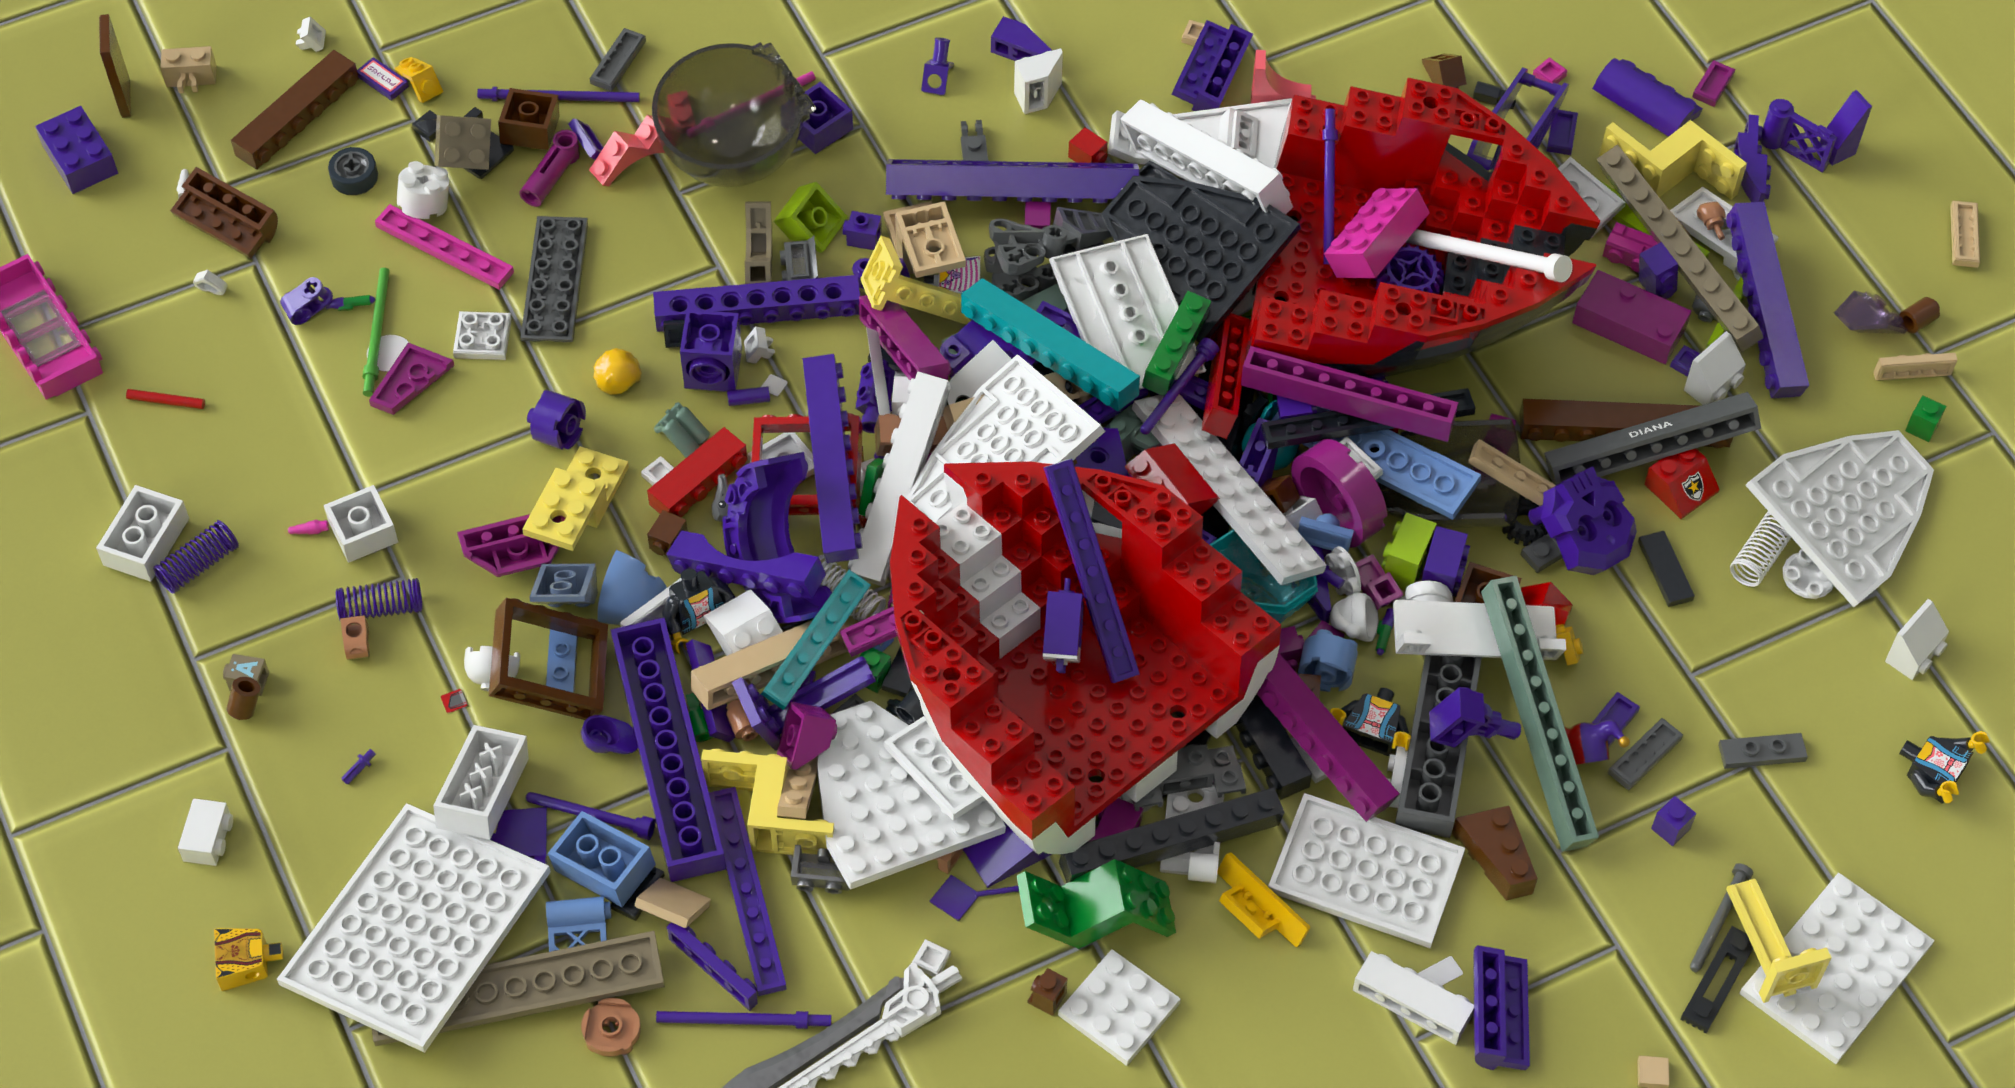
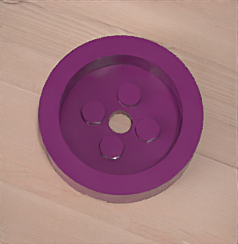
(1341, 488)

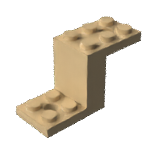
(925, 238)

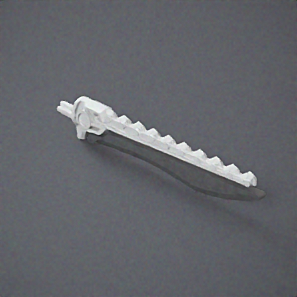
(908, 1006)

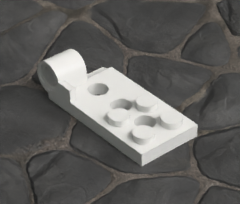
(1687, 215)
(1203, 863)

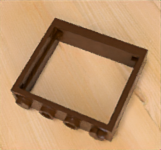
(536, 694)

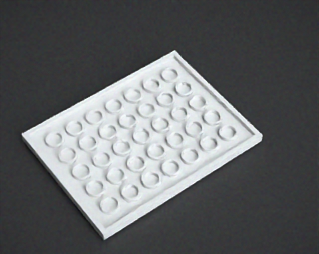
(414, 928)

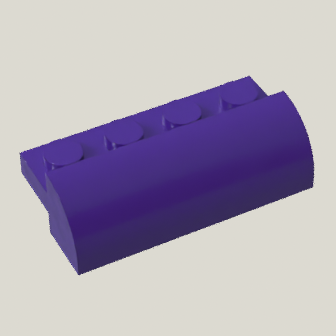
(1211, 65)
(1645, 96)
(1500, 1009)

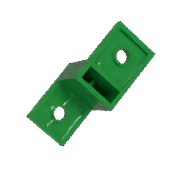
(1096, 904)

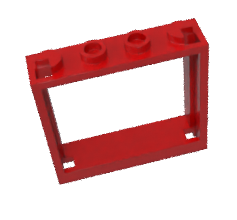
(797, 423)

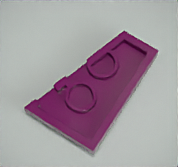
(408, 377)

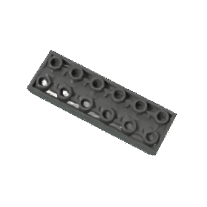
(554, 279)

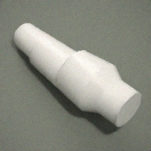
(183, 176)

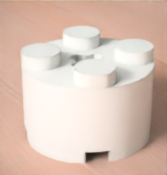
(423, 190)

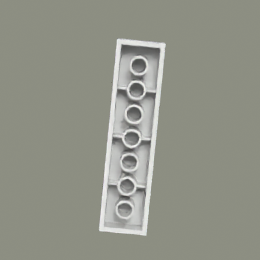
(1202, 158)

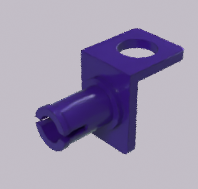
(938, 66)

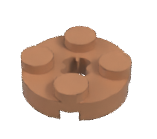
(601, 1015)

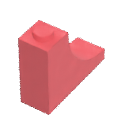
(1271, 86)

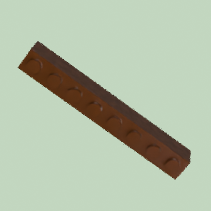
(1589, 419)

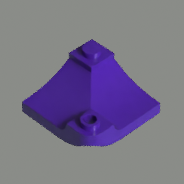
(971, 341)

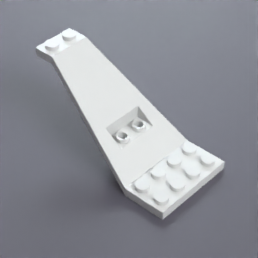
(1247, 127)

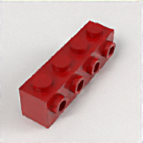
(698, 474)

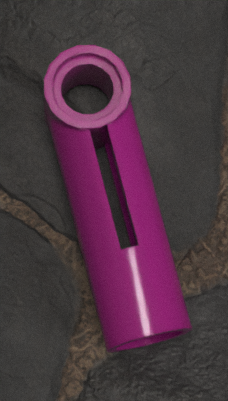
(550, 169)

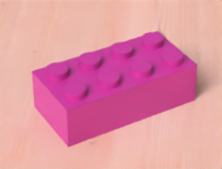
(1376, 233)

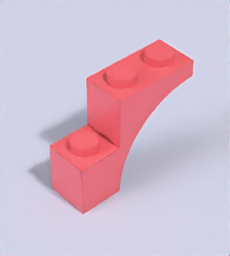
(624, 150)

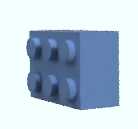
(601, 858)

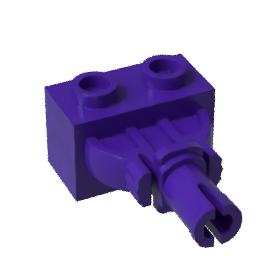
(1467, 715)

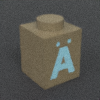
(246, 667)

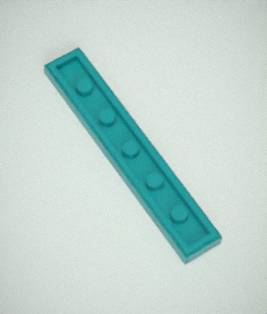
(815, 639)

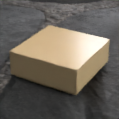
(1192, 32)
(1653, 1072)

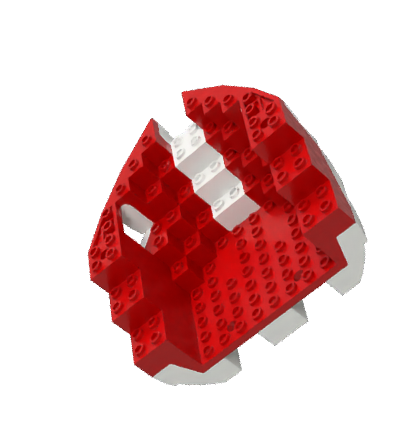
(974, 632)

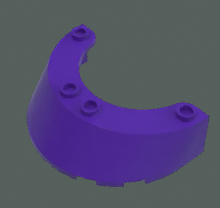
(759, 527)

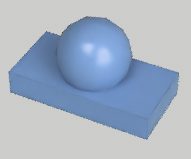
(1325, 532)

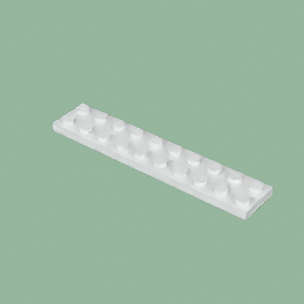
(1241, 499)

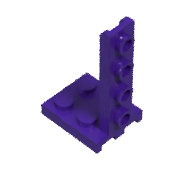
(823, 693)

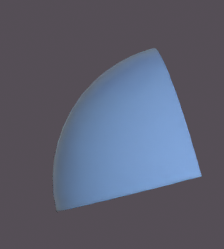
(626, 588)

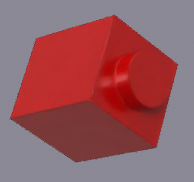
(1087, 147)

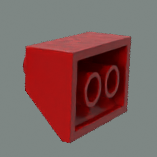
(1172, 469)

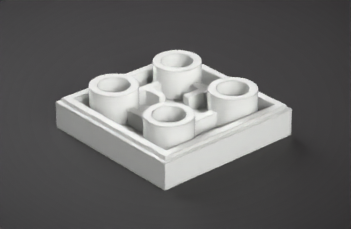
(482, 335)

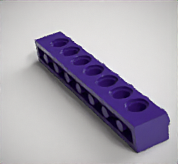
(764, 301)

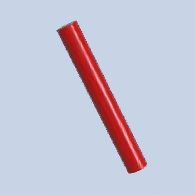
(165, 398)

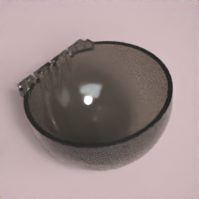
(730, 113)

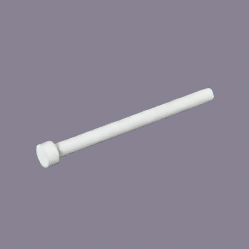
(1555, 267)

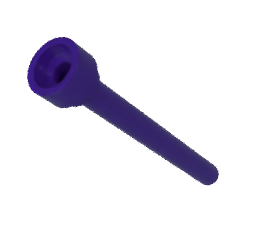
(1205, 351)
(643, 827)

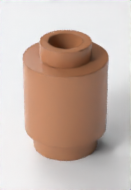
(739, 721)

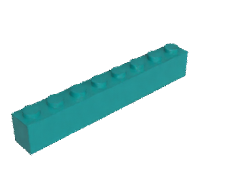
(1050, 344)

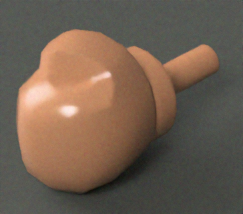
(1712, 217)

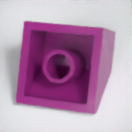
(805, 734)

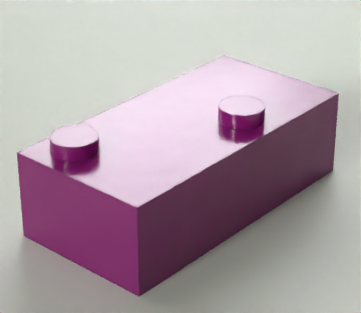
(1631, 316)

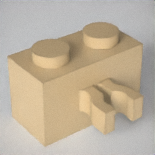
(188, 67)

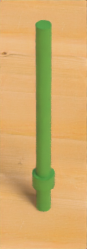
(371, 370)

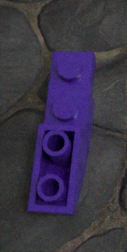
(1757, 170)

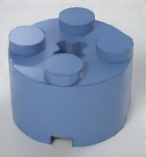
(1329, 657)

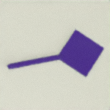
(957, 897)

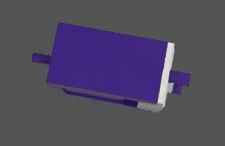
(1063, 627)

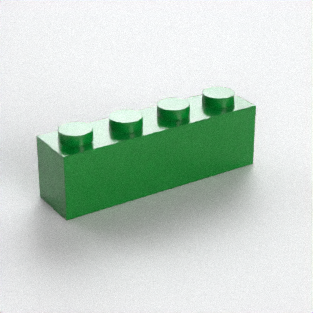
(1176, 343)

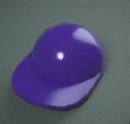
(608, 734)

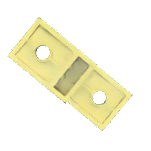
(575, 498)

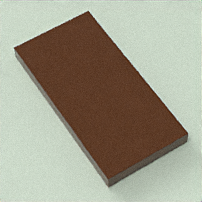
(114, 65)

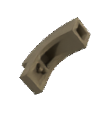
(758, 242)

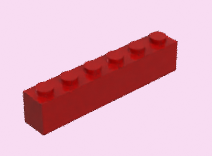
(1226, 376)

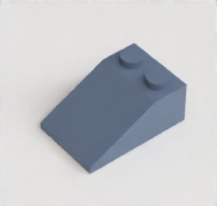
(565, 585)

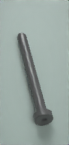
(1741, 874)

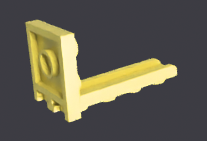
(883, 283)
(1782, 971)

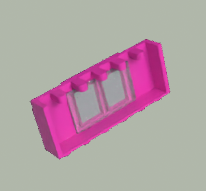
(43, 331)

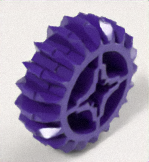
(1413, 270)

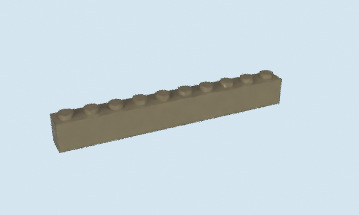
(1691, 261)

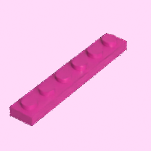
(444, 247)

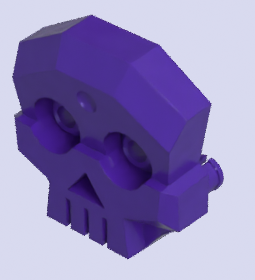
(1596, 512)

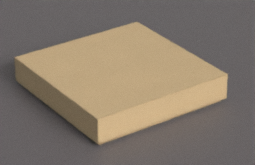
(672, 902)

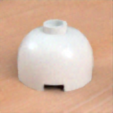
(478, 665)

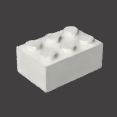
(142, 532)

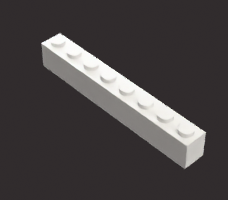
(901, 469)

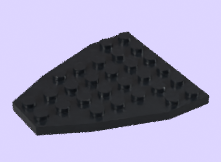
(1202, 237)

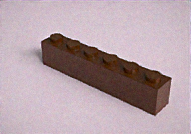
(295, 109)

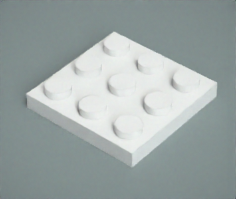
(1119, 1007)

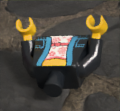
(692, 600)
(1375, 722)
(1941, 763)

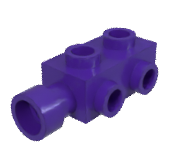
(866, 395)

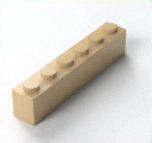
(754, 664)

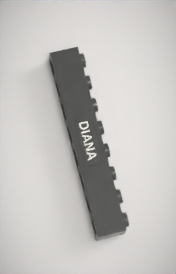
(1656, 438)

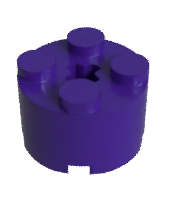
(556, 420)

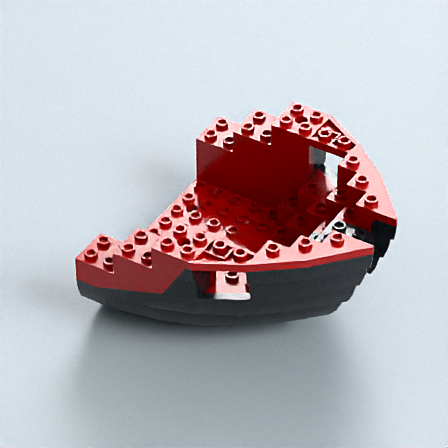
(1405, 144)

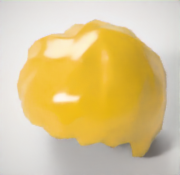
(616, 371)

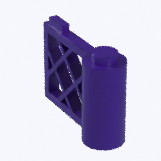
(1781, 129)

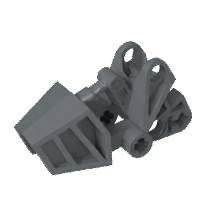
(1020, 244)

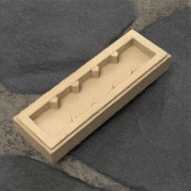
(1965, 234)
(1915, 366)

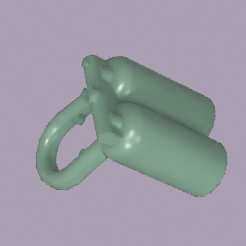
(682, 429)

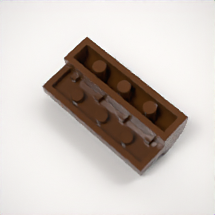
(225, 213)

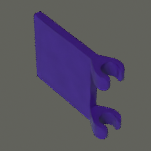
(524, 832)

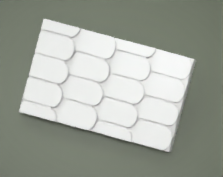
(1120, 300)

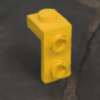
(421, 77)
(1573, 645)

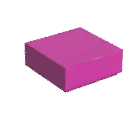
(1550, 71)

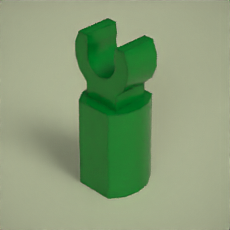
(697, 719)

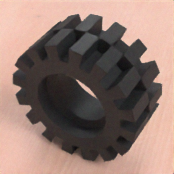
(1523, 532)

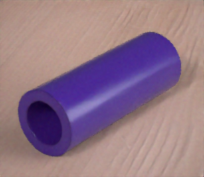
(748, 396)

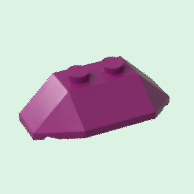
(504, 548)

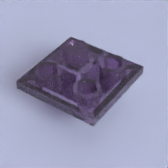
(1868, 314)

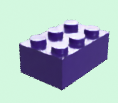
(76, 149)

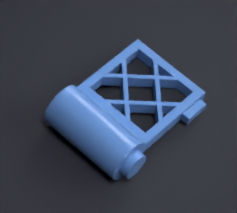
(577, 917)

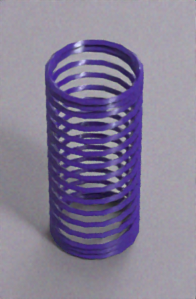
(172, 584)
(415, 603)

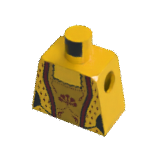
(243, 956)

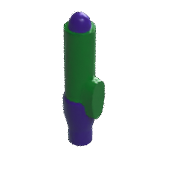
(348, 303)
(1384, 630)

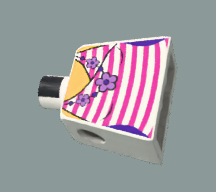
(957, 279)

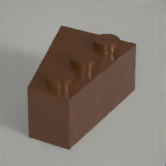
(1499, 849)

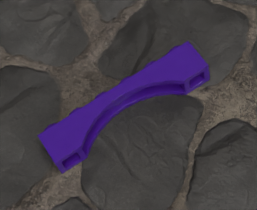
(791, 574)

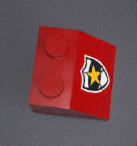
(1682, 481)

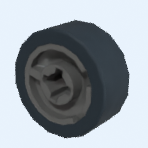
(353, 171)

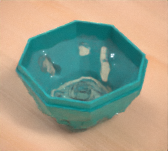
(1259, 583)

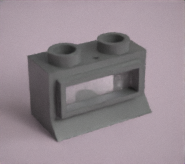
(799, 260)

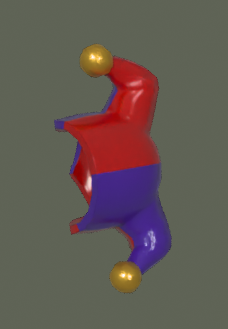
(1590, 740)

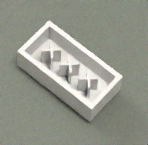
(481, 782)

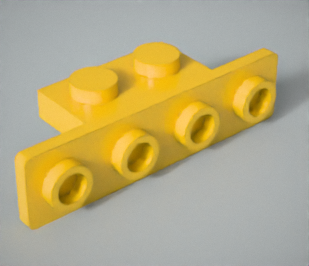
(1257, 904)

